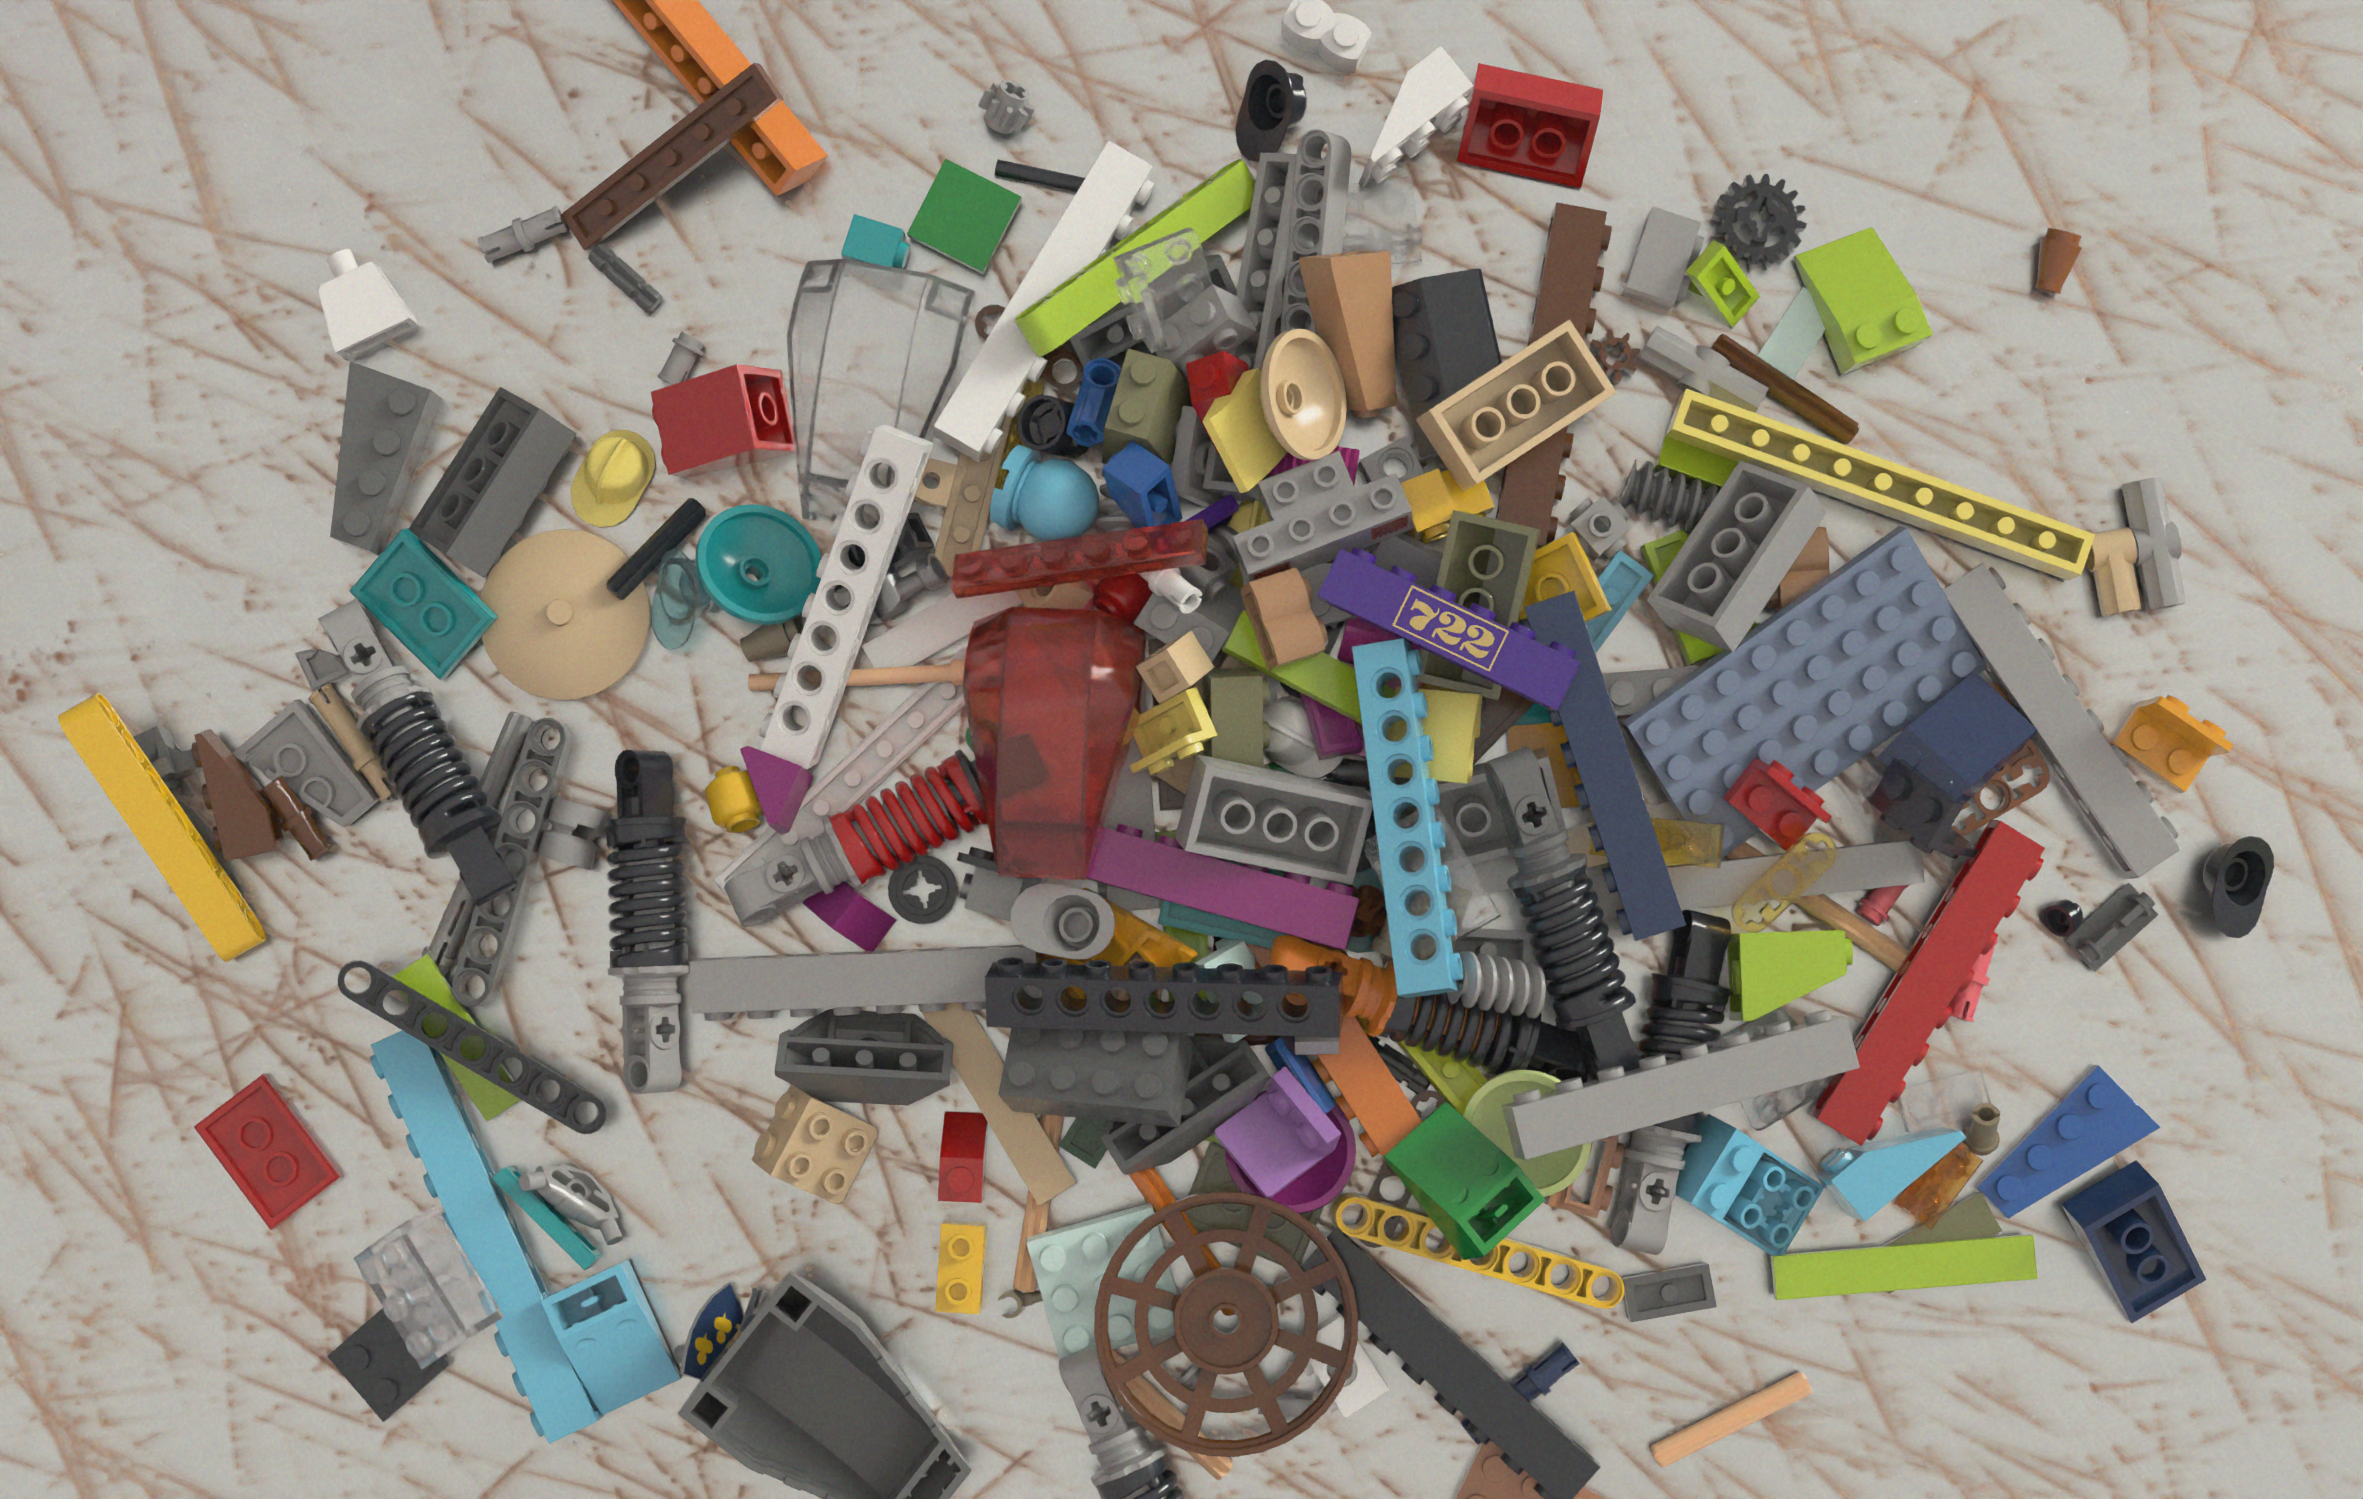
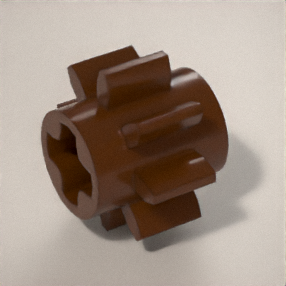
(1622, 347)
(1370, 912)

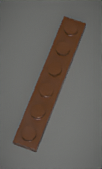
(672, 156)

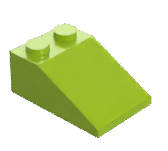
(1862, 300)

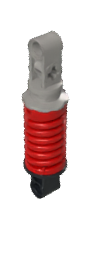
(863, 843)

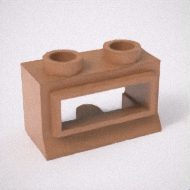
(1601, 1192)

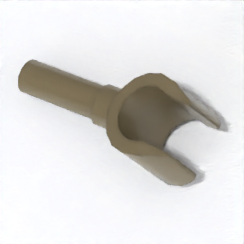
(1023, 1301)

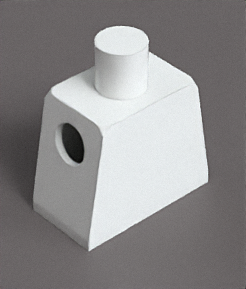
(361, 306)

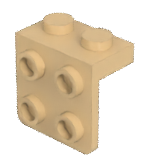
(814, 1146)

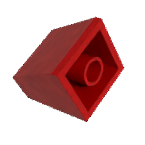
(723, 420)

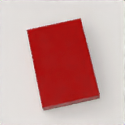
(268, 1151)

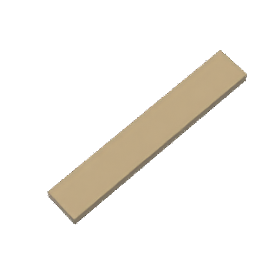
(1018, 1132)

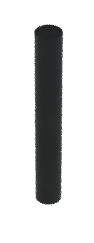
(1038, 176)

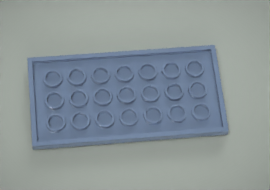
(1809, 685)

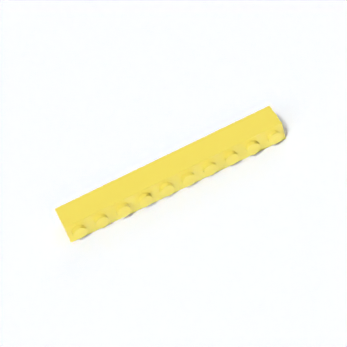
(1881, 485)

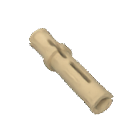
(344, 727)

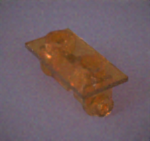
(1939, 1186)

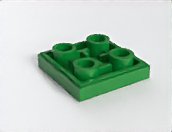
(964, 216)

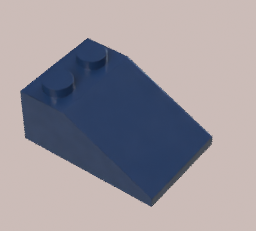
(1962, 738)
(2134, 1240)

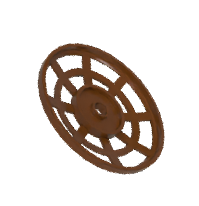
(1226, 1351)

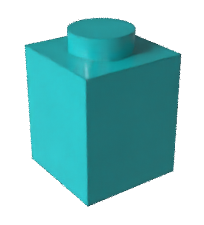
(875, 243)

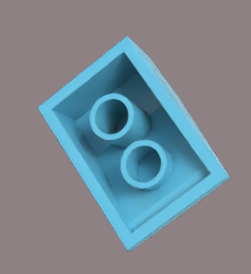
(1876, 1172)

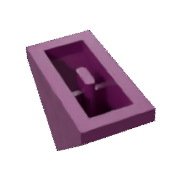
(778, 786)
(852, 915)

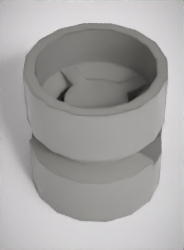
(577, 848)

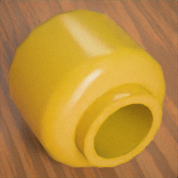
(733, 800)

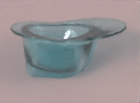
(677, 600)

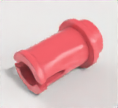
(1879, 903)

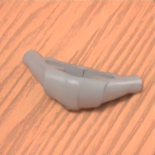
(575, 1196)

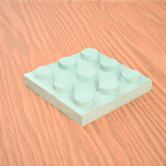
(1069, 1275)

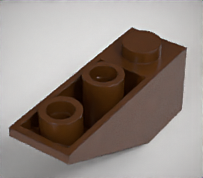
(242, 815)

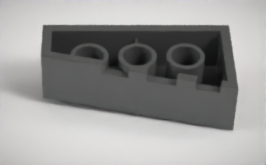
(378, 454)

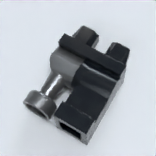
(896, 589)

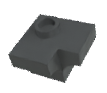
(166, 756)

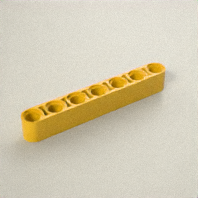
(162, 827)
(1494, 1264)

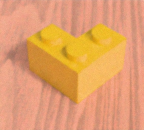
(1435, 497)

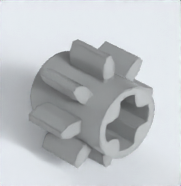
(1006, 106)

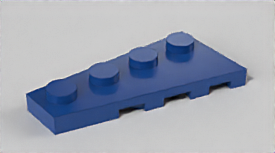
(2070, 1139)

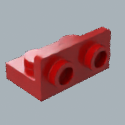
(1774, 803)

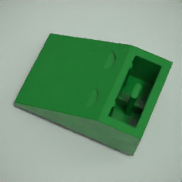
(1463, 1181)

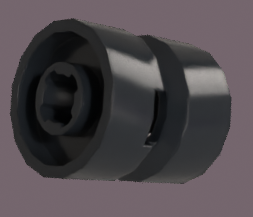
(1044, 427)

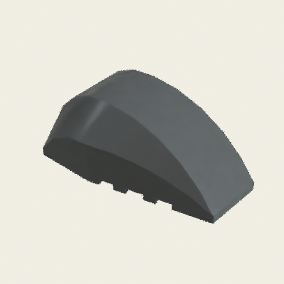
(822, 1404)

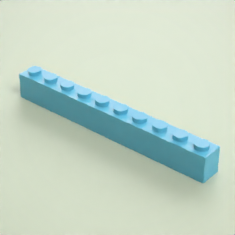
(484, 1228)

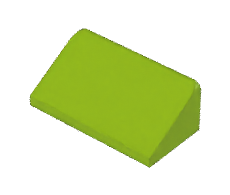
(1694, 463)

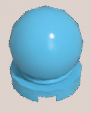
(1046, 497)

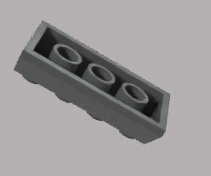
(492, 482)

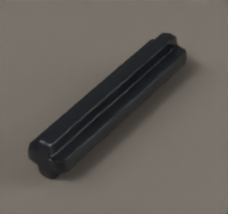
(653, 550)

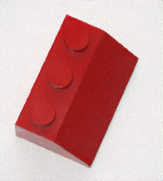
(1530, 125)

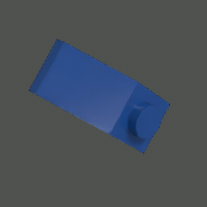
(1142, 487)

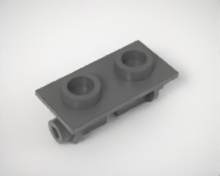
(2112, 926)

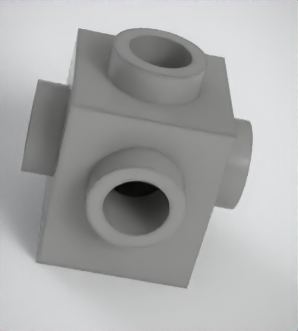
(1592, 541)

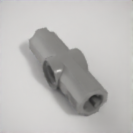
(1701, 370)
(2156, 543)

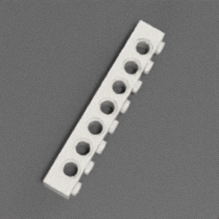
(908, 458)

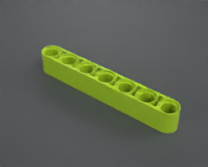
(1093, 289)

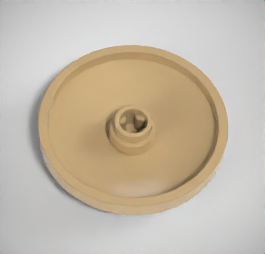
(558, 621)

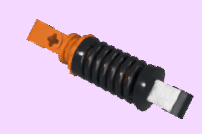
(1479, 1036)

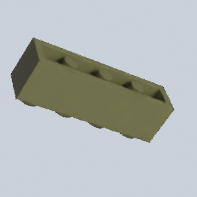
(1236, 710)

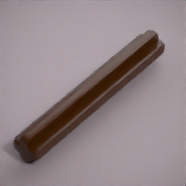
(1788, 390)

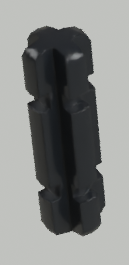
(1401, 1067)

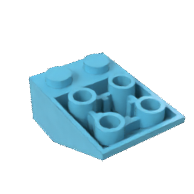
(1746, 1187)
(611, 1337)

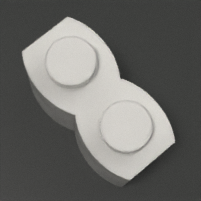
(1335, 36)

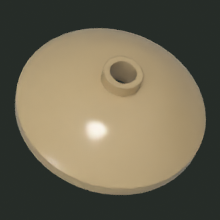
(1303, 394)

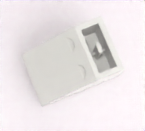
(1427, 101)

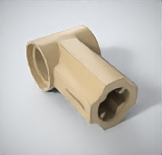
(2112, 563)

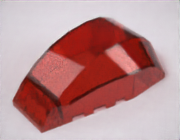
(1050, 730)

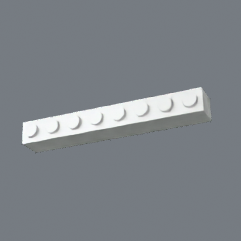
(1006, 360)

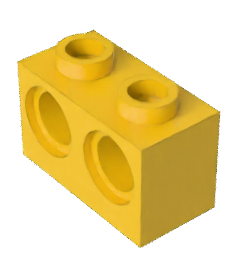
(961, 1267)

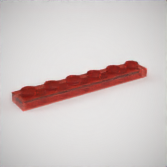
(1080, 558)

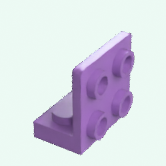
(1278, 1135)

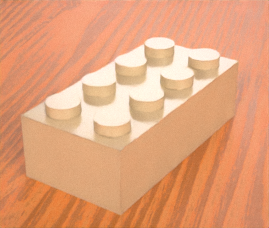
(1516, 406)

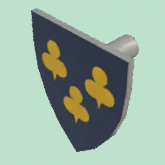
(709, 1333)

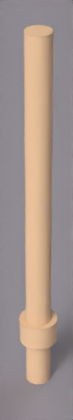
(875, 676)

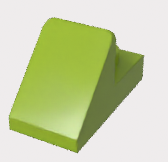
(1721, 284)

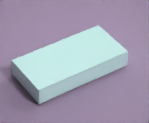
(1794, 336)

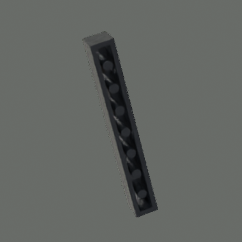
(1459, 1375)

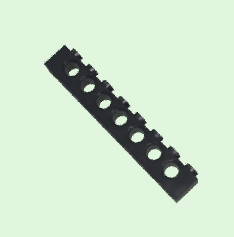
(1013, 1008)

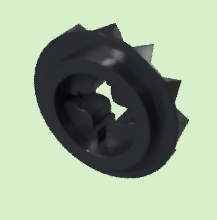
(910, 906)

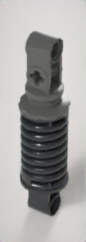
(1566, 917)

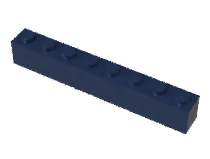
(1607, 778)

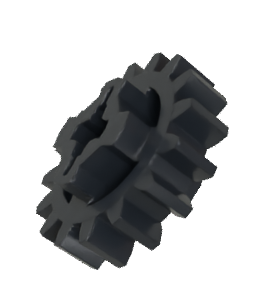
(1776, 221)

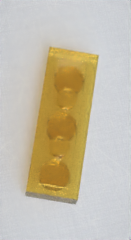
(1686, 842)

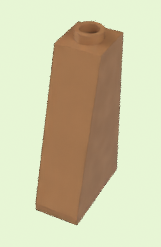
(1355, 319)

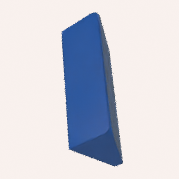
(1283, 1054)

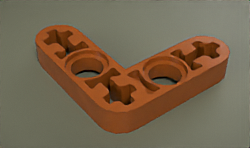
(2027, 756)

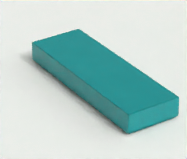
(551, 1221)

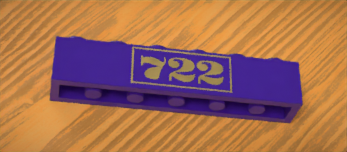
(1448, 629)

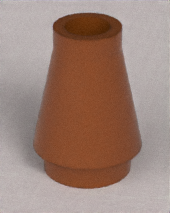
(2056, 258)

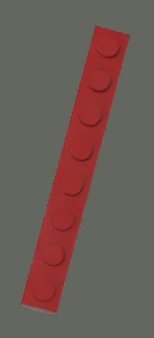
(1928, 981)

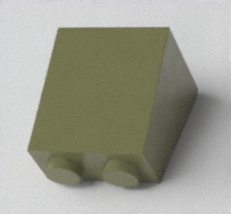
(1146, 406)

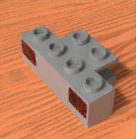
(1316, 514)

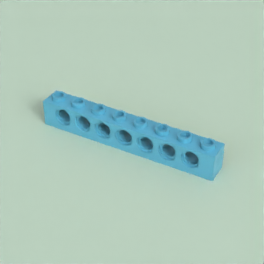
(1373, 668)

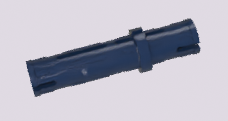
(1540, 1376)

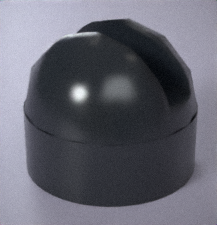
(2058, 913)

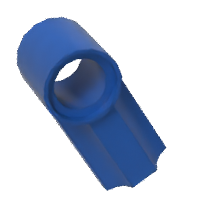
(1093, 401)

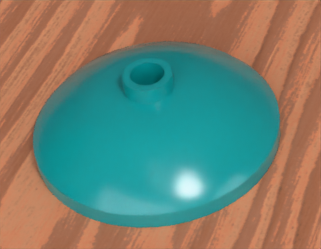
(770, 548)

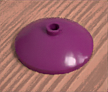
(1318, 1184)

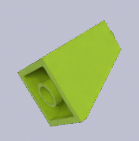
(1780, 967)

